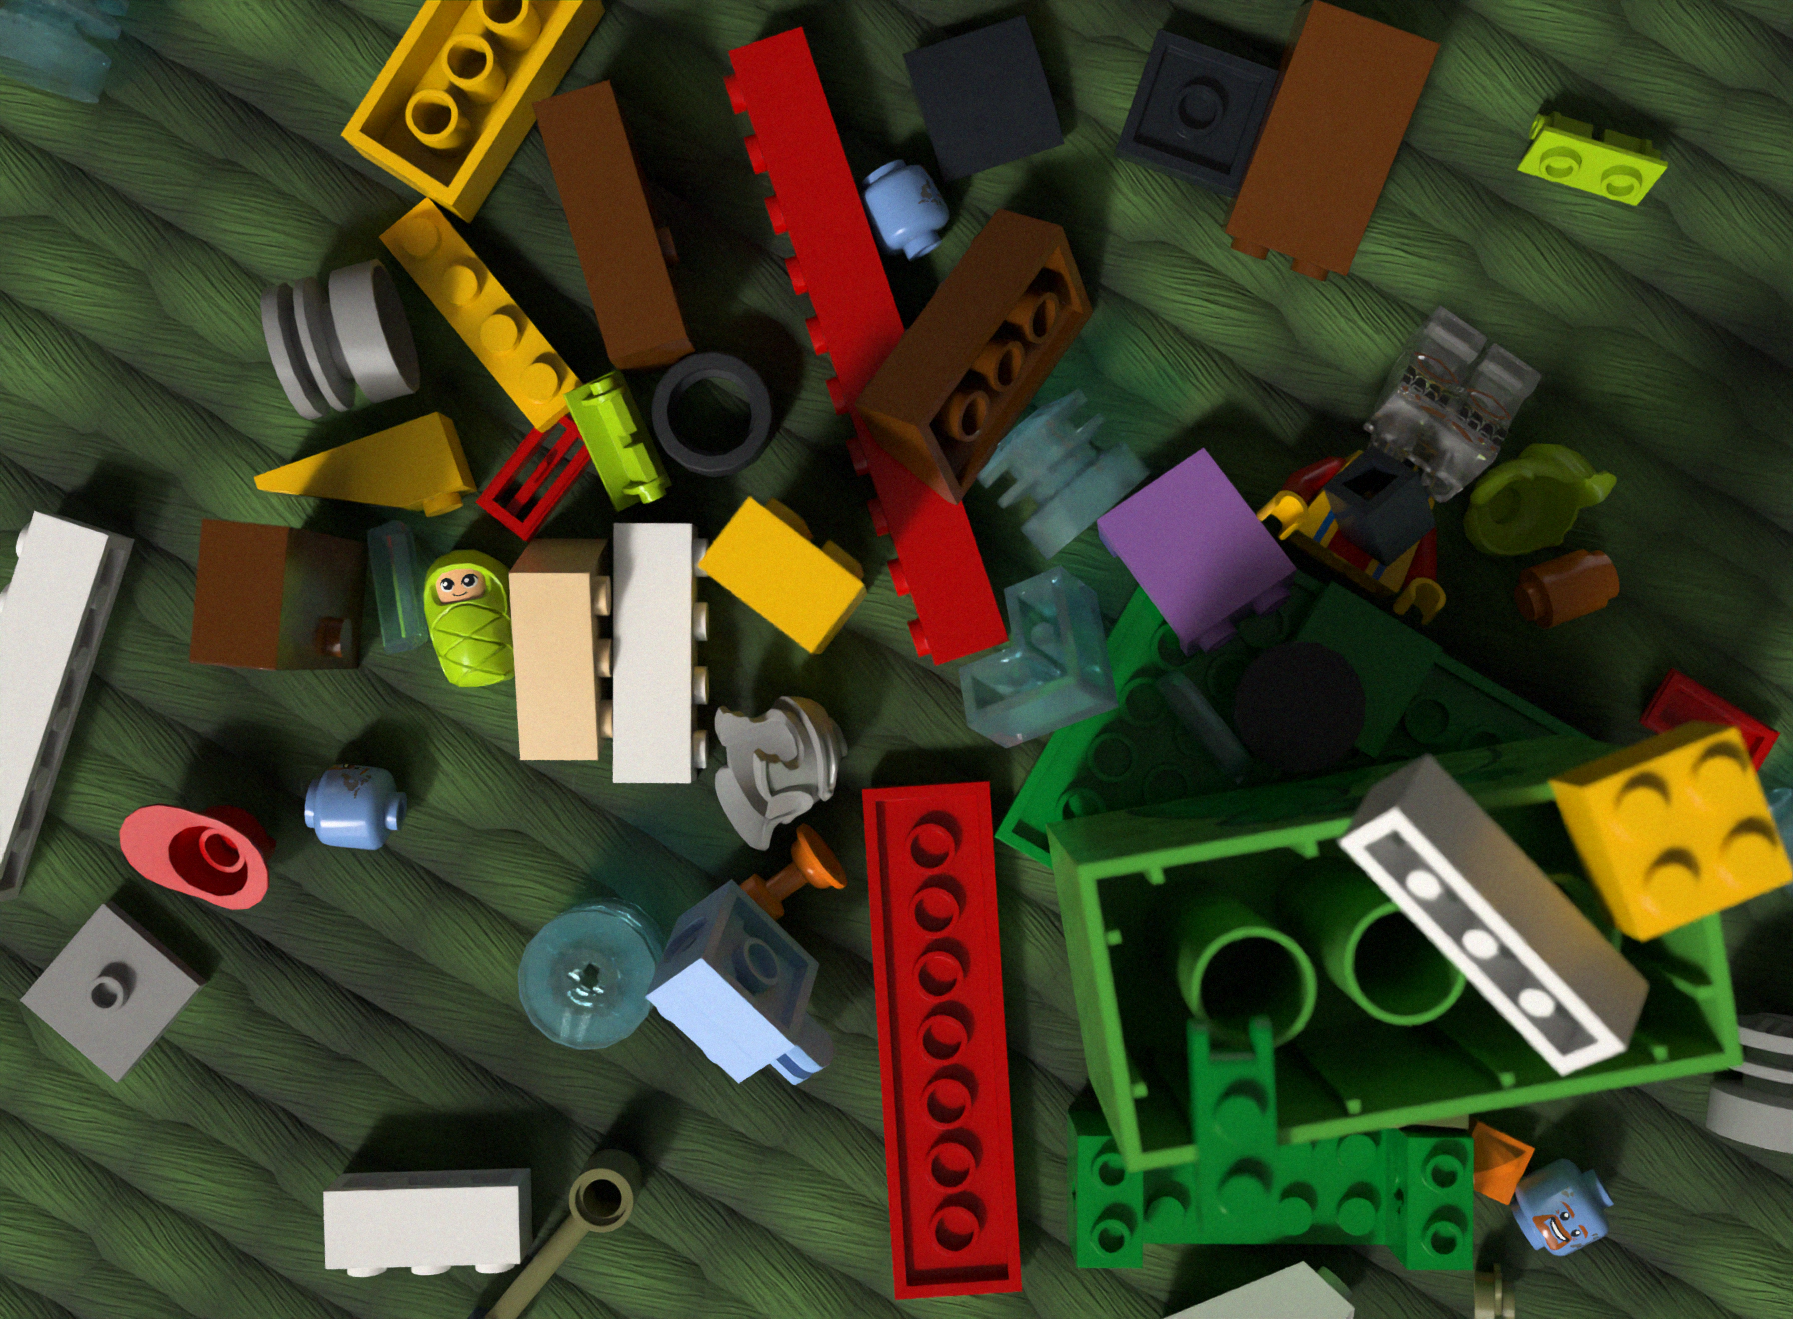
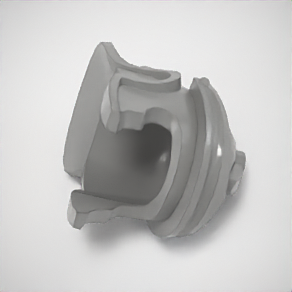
(776, 765)

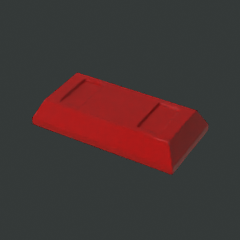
(1684, 700)

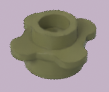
(1493, 1296)

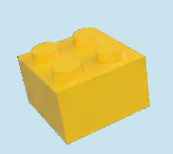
(1672, 829)

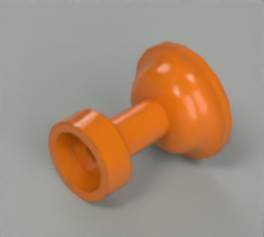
(811, 863)

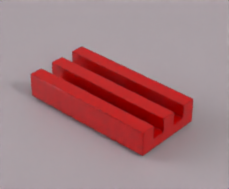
(555, 494)

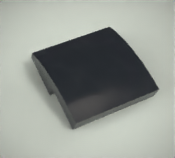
(983, 98)

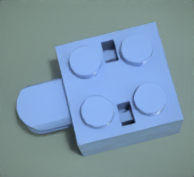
(741, 989)

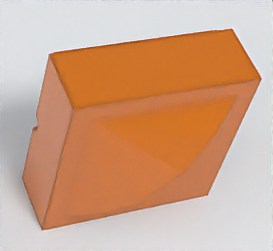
(1497, 1160)

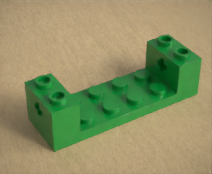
(1338, 1190)

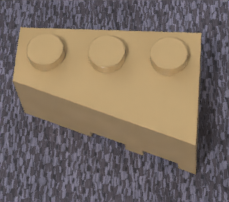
(562, 648)

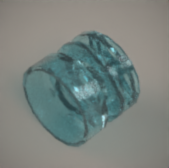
(47, 44)
(1062, 472)
(598, 932)

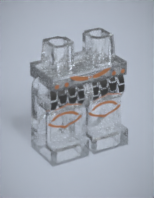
(1447, 414)

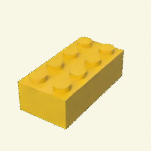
(464, 92)
(778, 572)

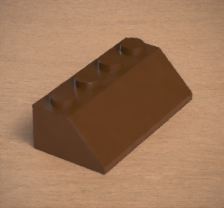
(977, 353)

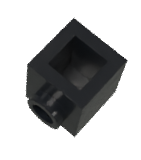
(1380, 505)

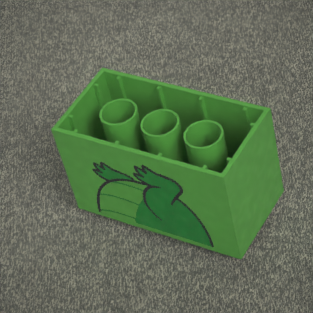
(1262, 912)

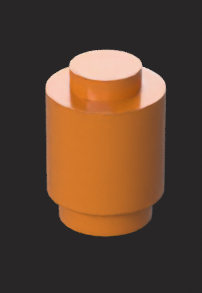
(1566, 587)

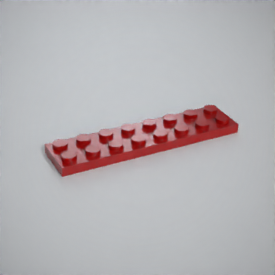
(942, 1039)

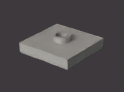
(113, 991)

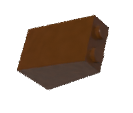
(1327, 138)

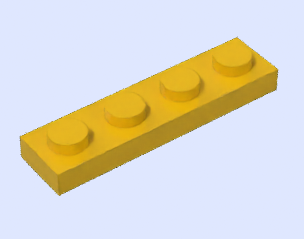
(482, 313)

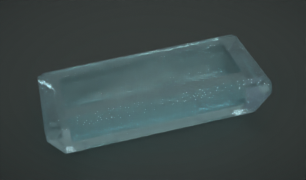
(397, 587)

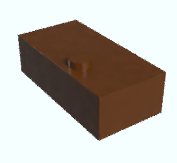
(616, 230)
(277, 598)

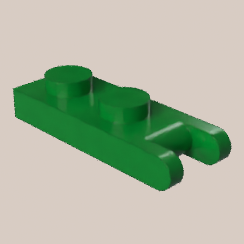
(1234, 1132)

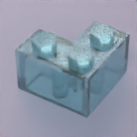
(1052, 672)

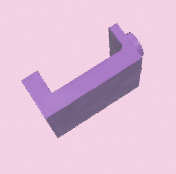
(1199, 553)

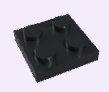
(1196, 113)

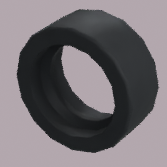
(690, 371)

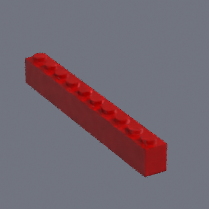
(859, 330)

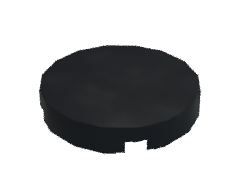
(1298, 706)

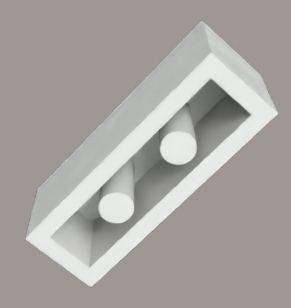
(428, 1220)

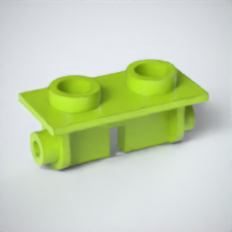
(1612, 167)
(618, 440)

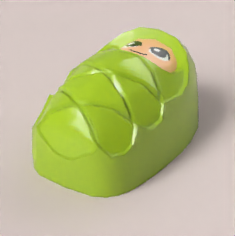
(470, 617)

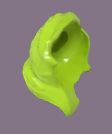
(1532, 500)

